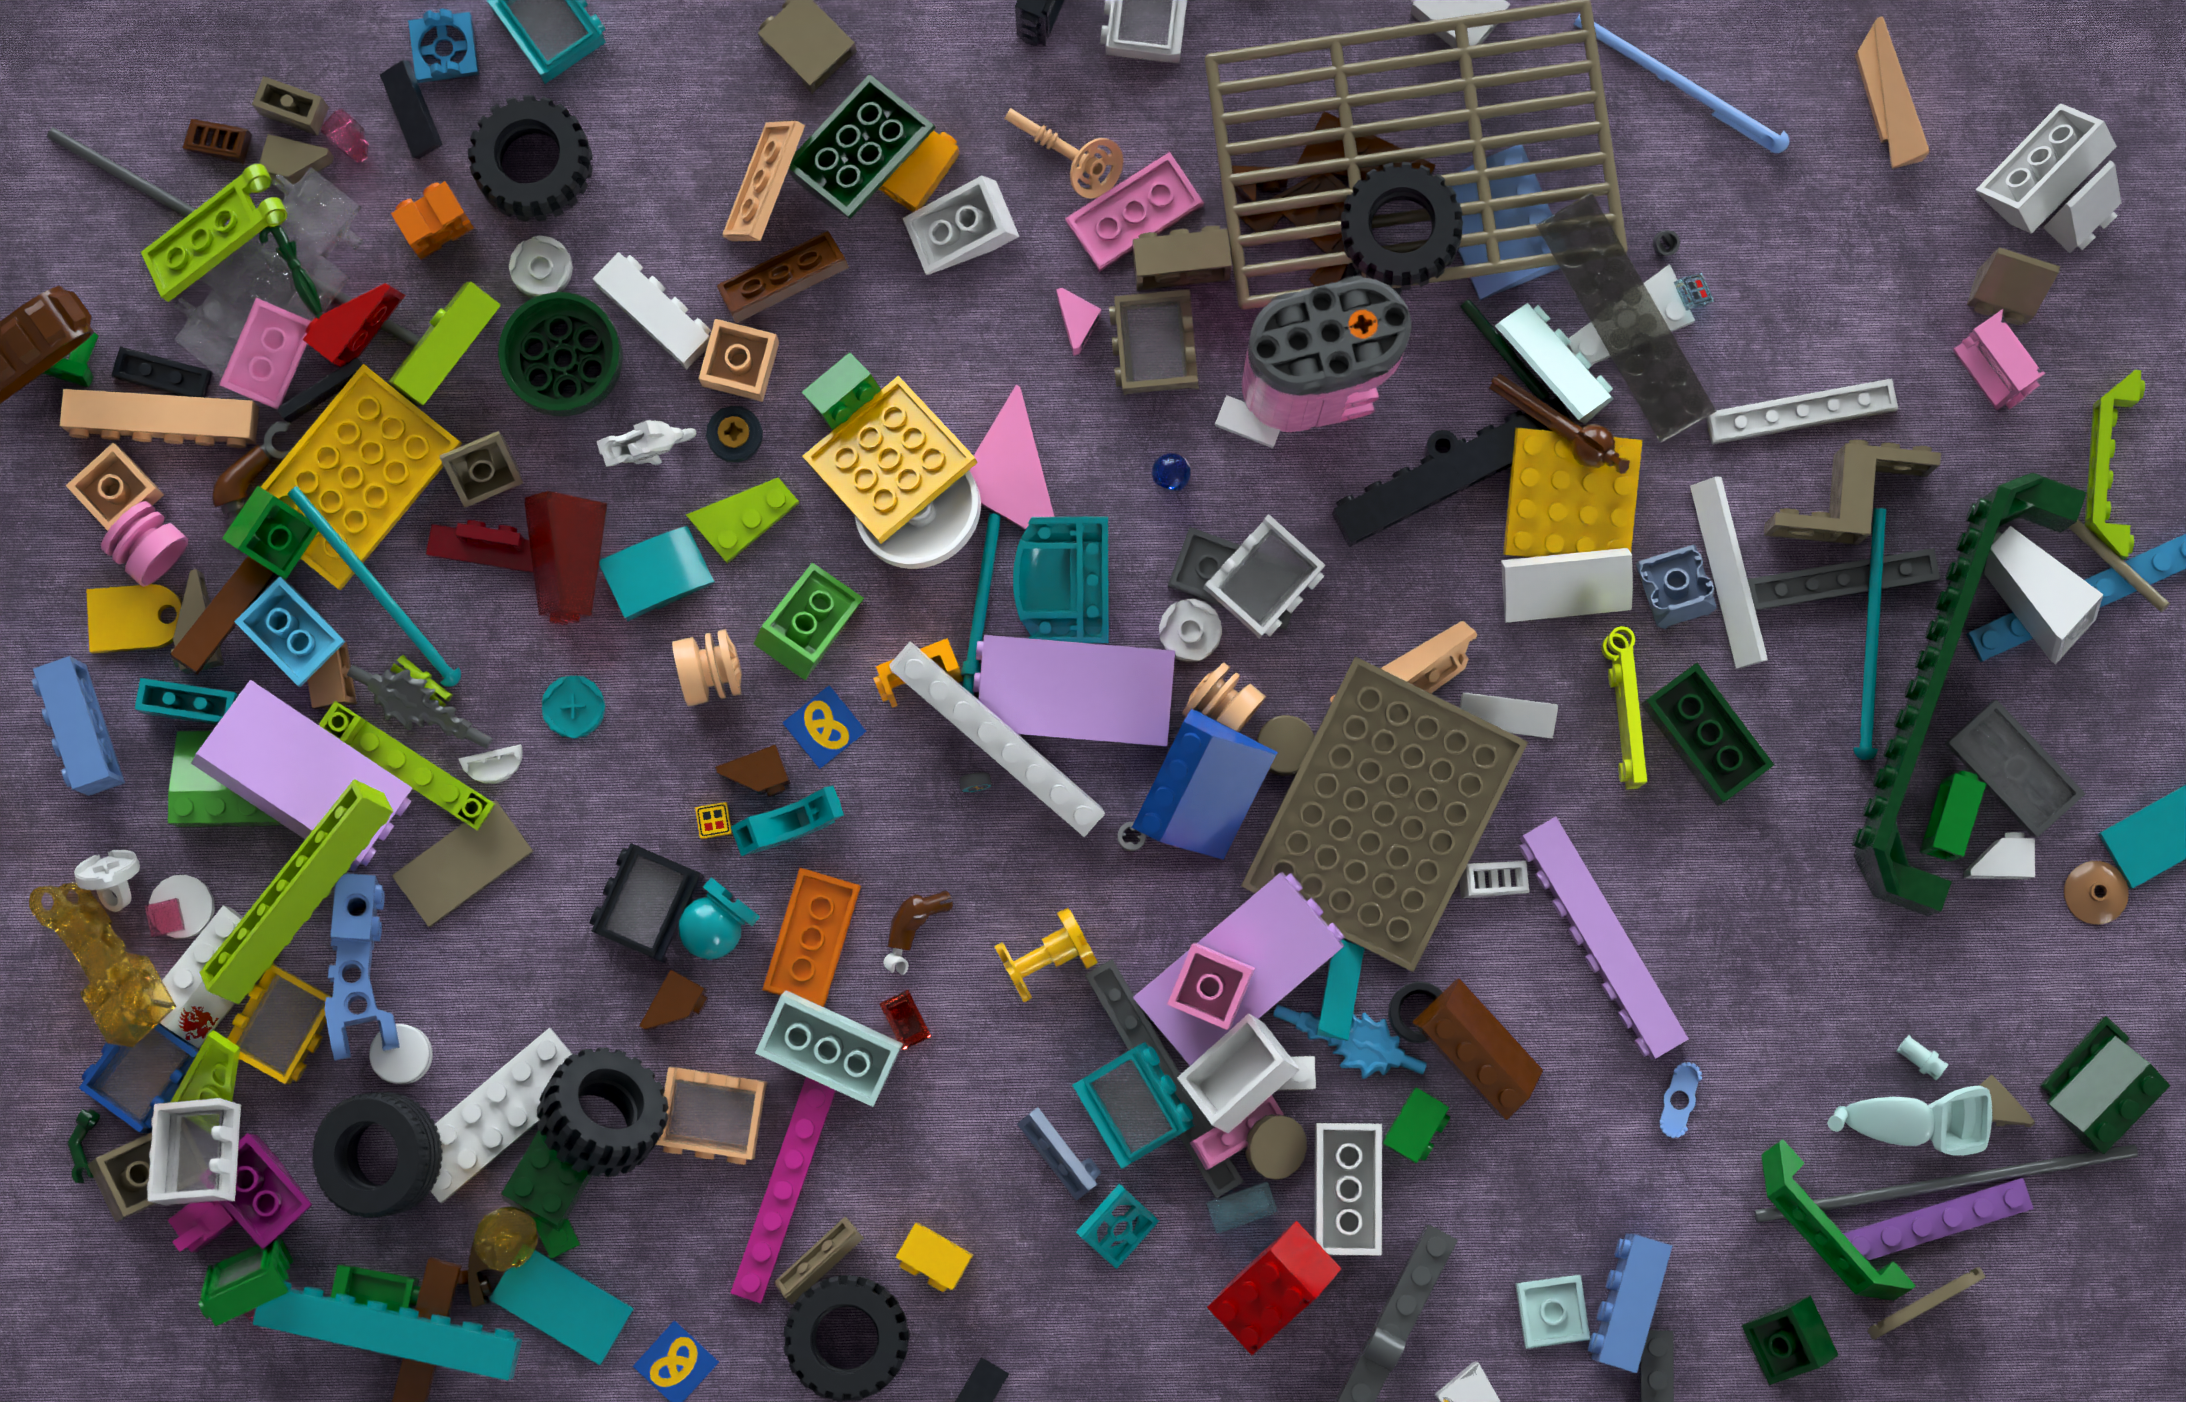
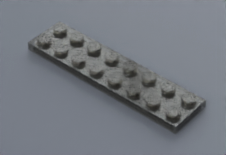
(1625, 317)

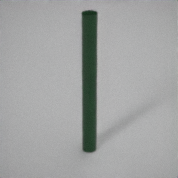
(1504, 349)

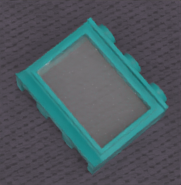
(550, 32)
(1134, 1104)

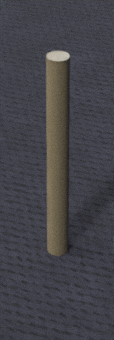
(2119, 566)

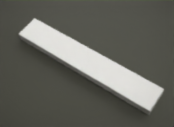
(1802, 411)
(1728, 572)

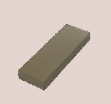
(818, 1260)

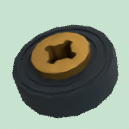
(735, 445)

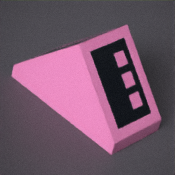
(1079, 318)

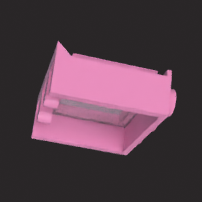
(1999, 363)

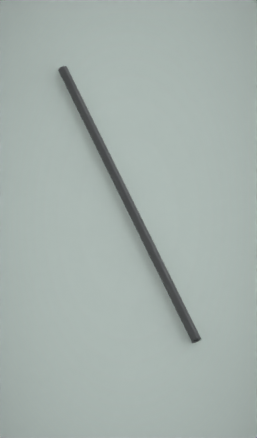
(183, 208)

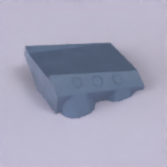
(1677, 586)

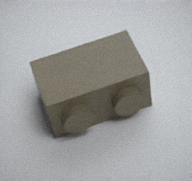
(290, 105)

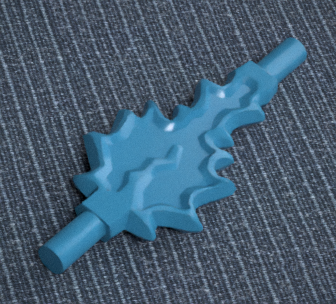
(1368, 1044)

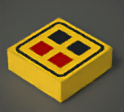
(713, 820)

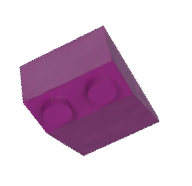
(265, 1193)

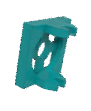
(1145, 1223)

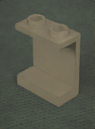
(807, 41)

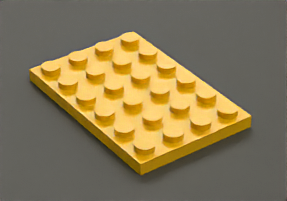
(361, 468)

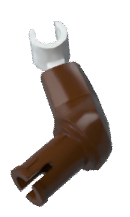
(906, 921)

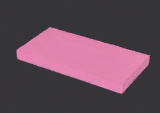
(1139, 205)

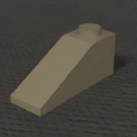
(193, 605)

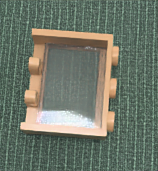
(712, 1114)

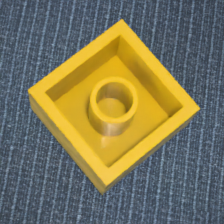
(934, 1257)

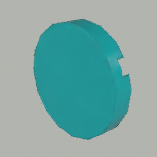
(573, 706)

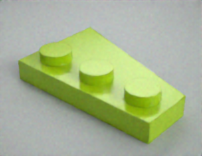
(744, 517)
(211, 1072)

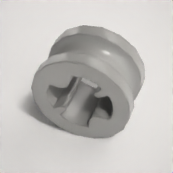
(1130, 846)

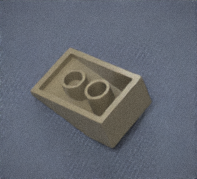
(2011, 284)
(124, 1177)

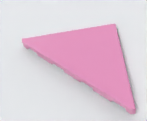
(1010, 467)

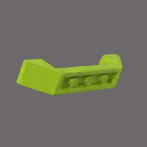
(2100, 478)
(407, 766)

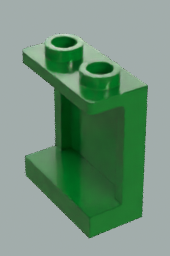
(376, 1286)

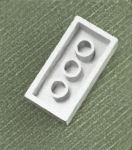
(1348, 1188)

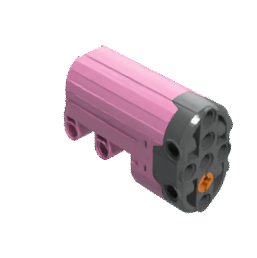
(1324, 353)

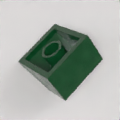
(1790, 1340)

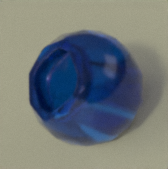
(1171, 471)

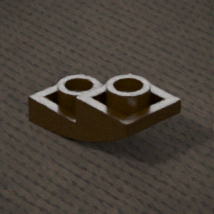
(478, 1286)

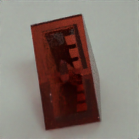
(905, 1019)

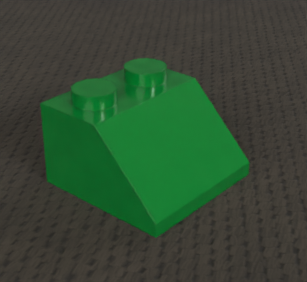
(271, 532)

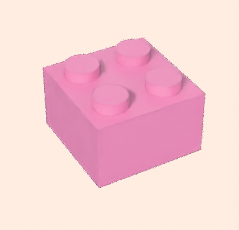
(1211, 986)

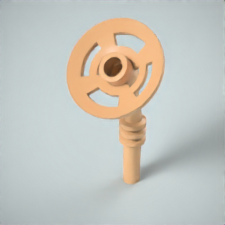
(1087, 162)

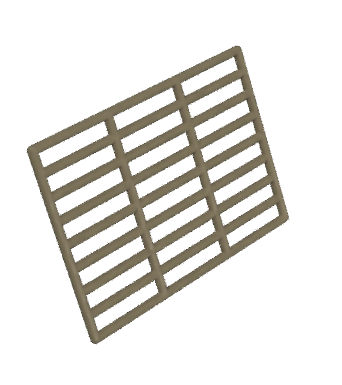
(1476, 144)

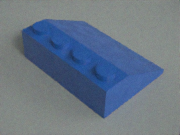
(1204, 787)

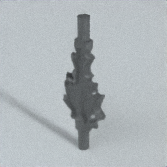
(410, 702)

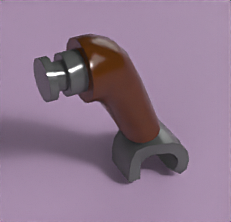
(234, 481)

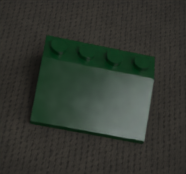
(859, 147)

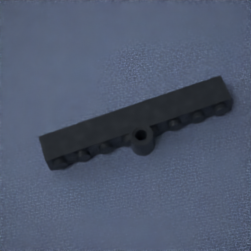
(1436, 478)

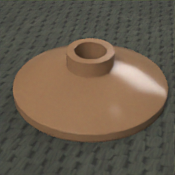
(2081, 897)

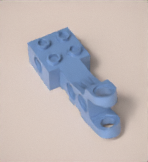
(354, 941)

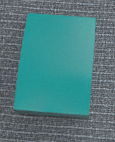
(656, 572)

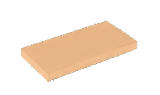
(763, 181)

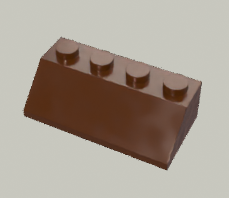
(1480, 1049)

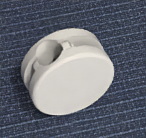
(405, 1063)

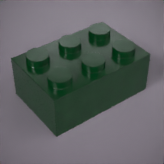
(545, 1185)

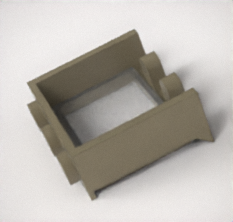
(1154, 342)

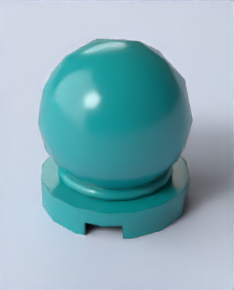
(714, 923)

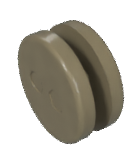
(1289, 738)

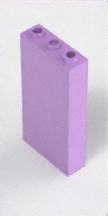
(1077, 689)
(291, 765)
(1271, 932)

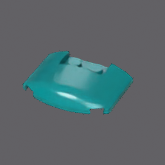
(1063, 579)

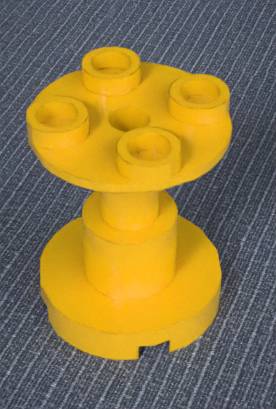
(1057, 948)

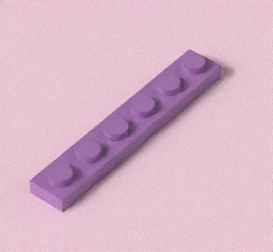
(1941, 1219)

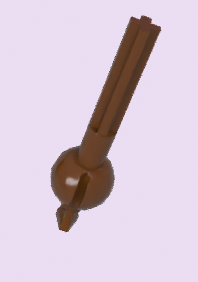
(1590, 446)

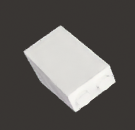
(2041, 592)

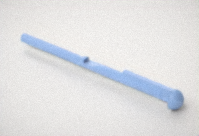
(1723, 111)

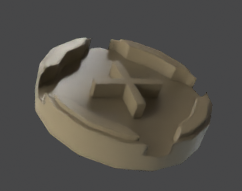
(1276, 1146)

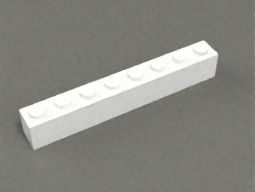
(996, 739)

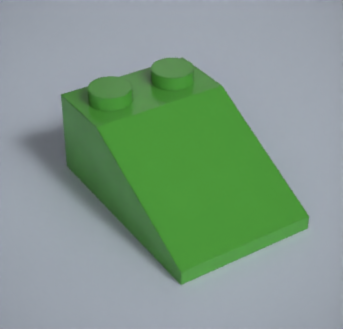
(807, 621)

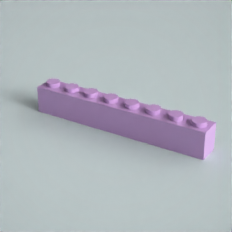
(1603, 939)

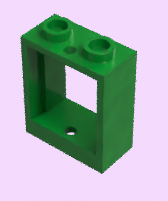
(1953, 816)

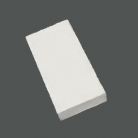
(1239, 420)

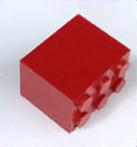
(1274, 1288)

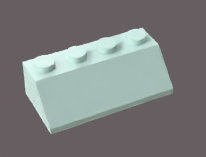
(1555, 362)
(828, 1048)

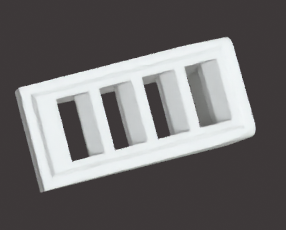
(1467, 882)

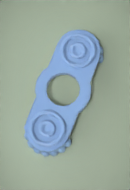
(1684, 1079)

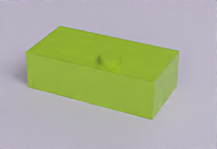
(444, 343)

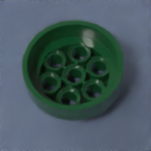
(535, 324)

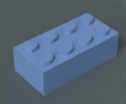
(77, 726)
(1630, 1302)

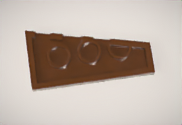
(1364, 146)

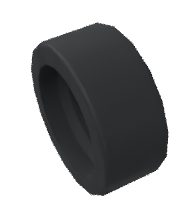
(1395, 1008)

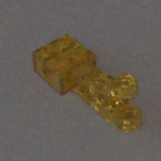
(123, 987)

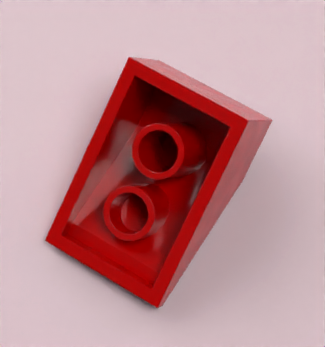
(351, 326)

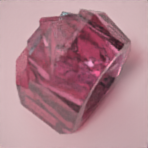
(346, 135)

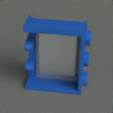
(139, 1076)

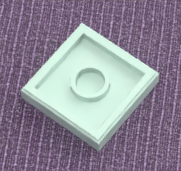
(1552, 1311)

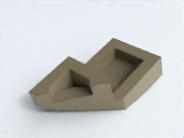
(2004, 1106)

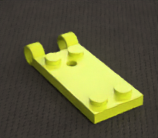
(1623, 678)

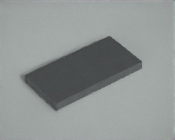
(1200, 561)

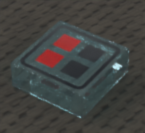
(1693, 291)

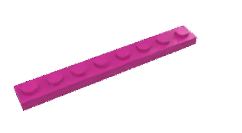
(783, 1191)

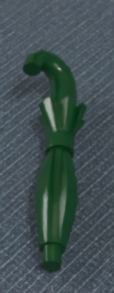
(303, 283)

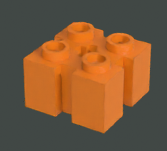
(431, 219)

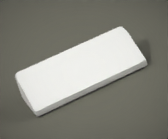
(1513, 715)

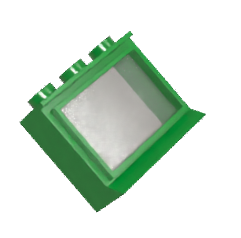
(245, 1281)

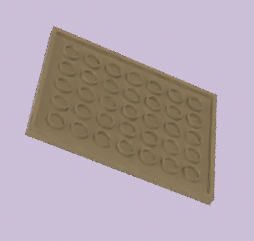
(1387, 810)

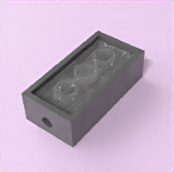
(2015, 768)

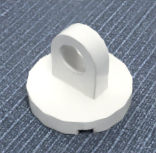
(109, 876)

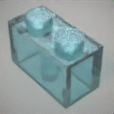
(1241, 1207)

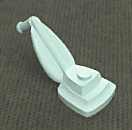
(1954, 1123)

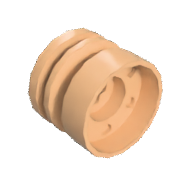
(707, 667)
(1222, 702)

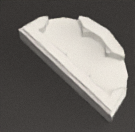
(494, 765)

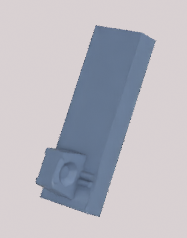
(1075, 1175)

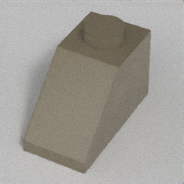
(292, 158)

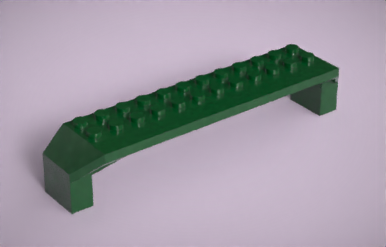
(1879, 844)

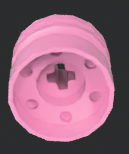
(144, 543)

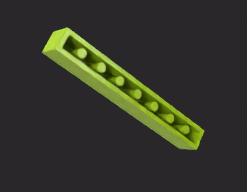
(296, 891)

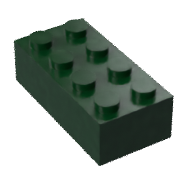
(1707, 734)

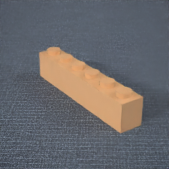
(159, 417)

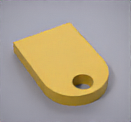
(130, 618)

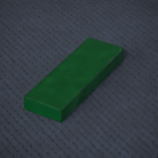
(2081, 1053)

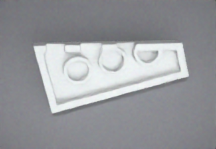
(1667, 299)

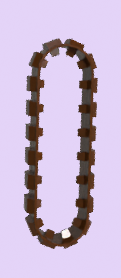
(40, 336)

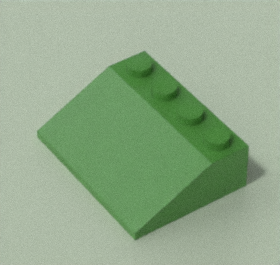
(201, 800)

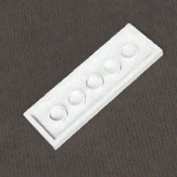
(495, 1113)

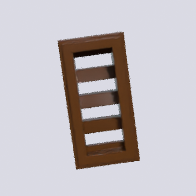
(240, 147)

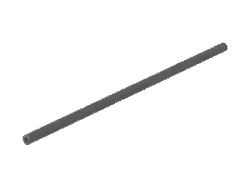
(1960, 1181)

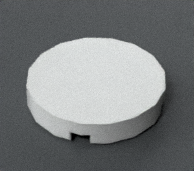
(540, 266)
(1190, 630)
(194, 899)

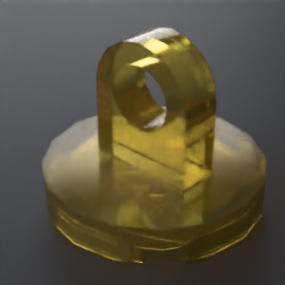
(505, 1238)

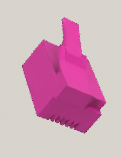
(200, 1224)

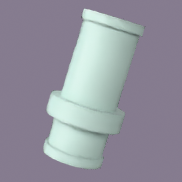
(1923, 1058)

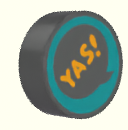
(975, 782)

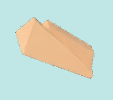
(1890, 98)
(1435, 660)

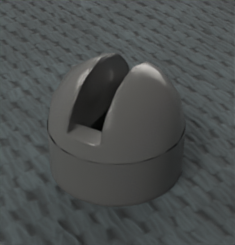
(1670, 239)

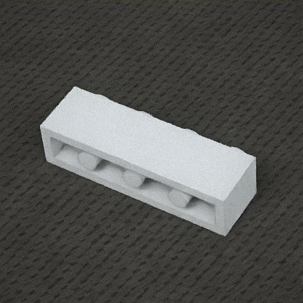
(652, 310)

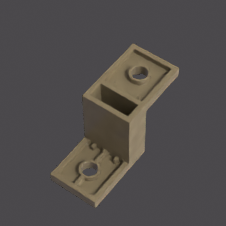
(1852, 492)

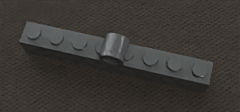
(1398, 1317)

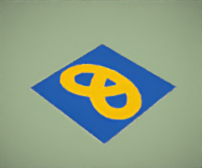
(824, 726)
(675, 1363)

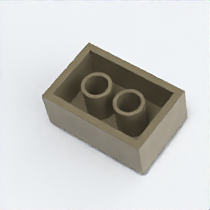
(1181, 258)

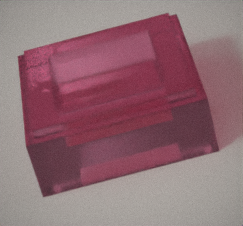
(165, 917)

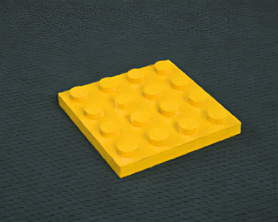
(890, 459)
(1564, 505)

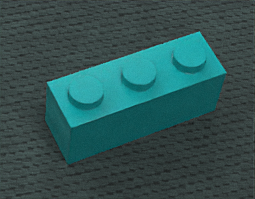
(183, 701)

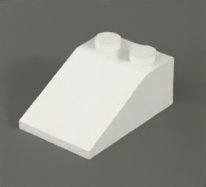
(2087, 210)
(961, 225)

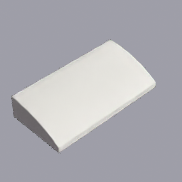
(1567, 585)

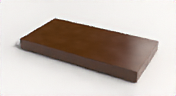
(782, 276)

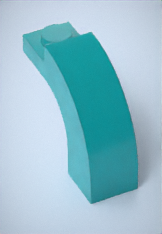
(788, 823)

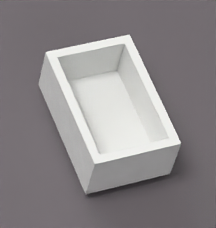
(1238, 1073)

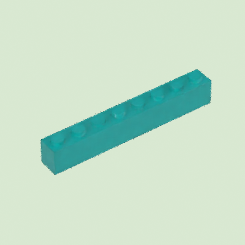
(392, 1332)

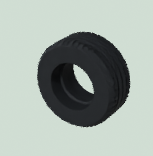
(338, 1164)

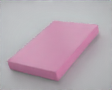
(266, 354)

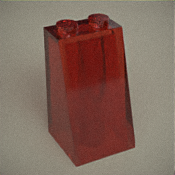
(565, 553)

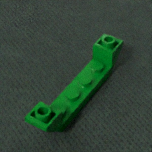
(1811, 1222)

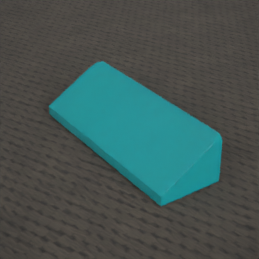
(1340, 992)

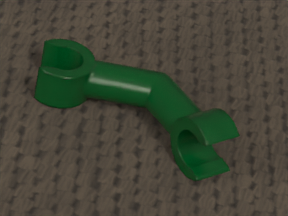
(85, 1121)

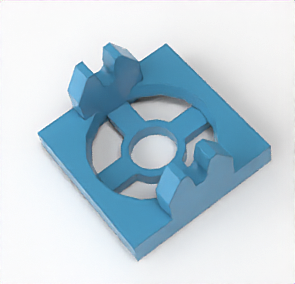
(447, 69)

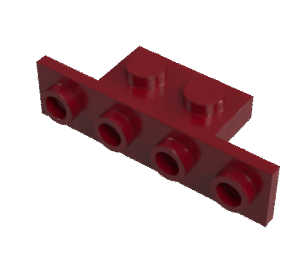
(481, 545)

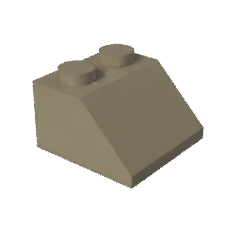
(482, 469)

